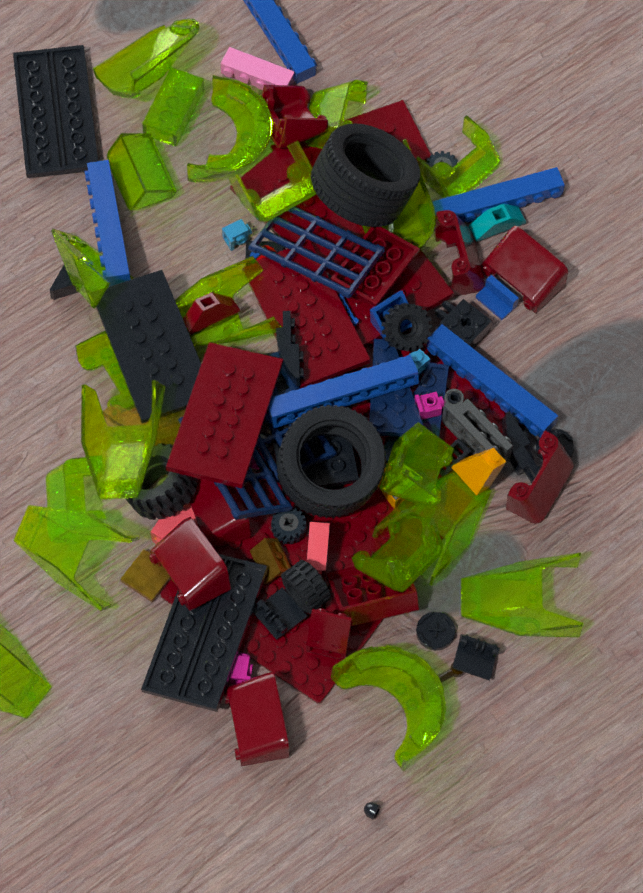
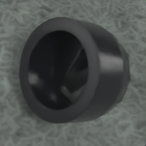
(371, 810)

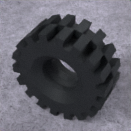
(419, 327)

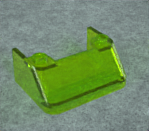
(467, 172)
(284, 198)

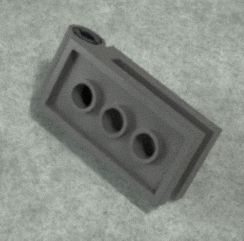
(473, 426)

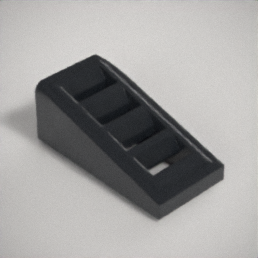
(466, 453)

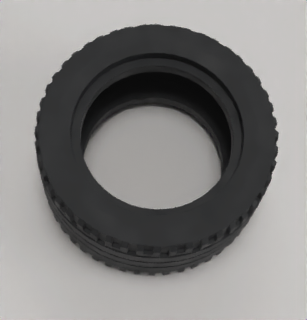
(365, 175)
(342, 423)

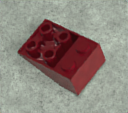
(329, 634)

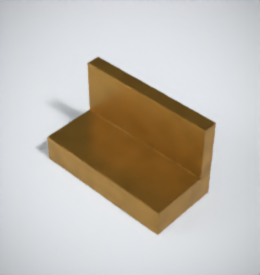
(270, 554)

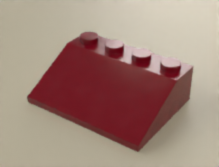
(385, 272)
(366, 598)

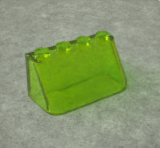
(140, 171)

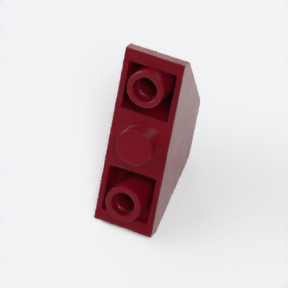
(208, 311)

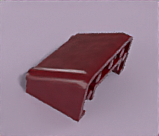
(291, 116)
(527, 268)
(466, 269)
(536, 500)
(215, 516)
(191, 564)
(257, 720)

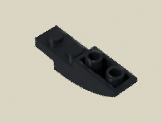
(289, 350)
(520, 458)

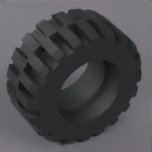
(169, 495)

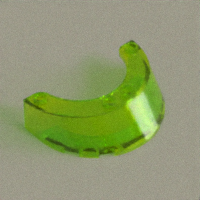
(252, 125)
(407, 680)

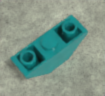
(496, 221)

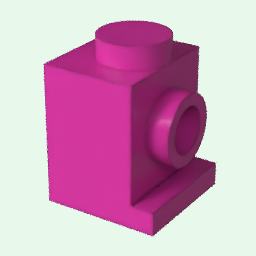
(429, 410)
(242, 669)

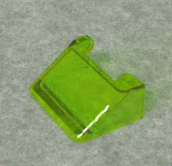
(333, 104)

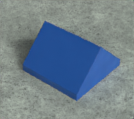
(378, 312)

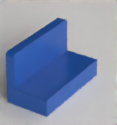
(497, 298)

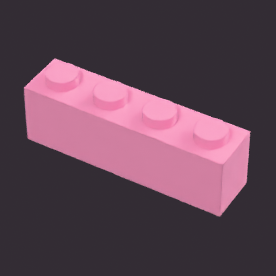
(254, 70)

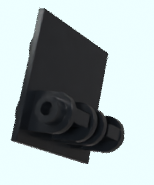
(279, 613)
(475, 657)

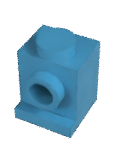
(236, 233)
(421, 361)

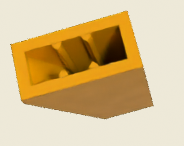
(480, 469)

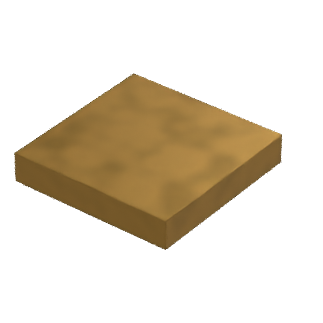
(145, 577)

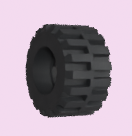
(306, 586)

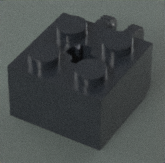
(465, 322)

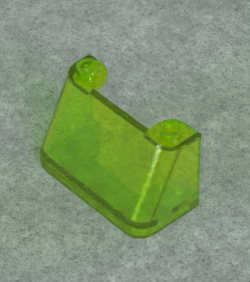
(416, 466)
(405, 555)

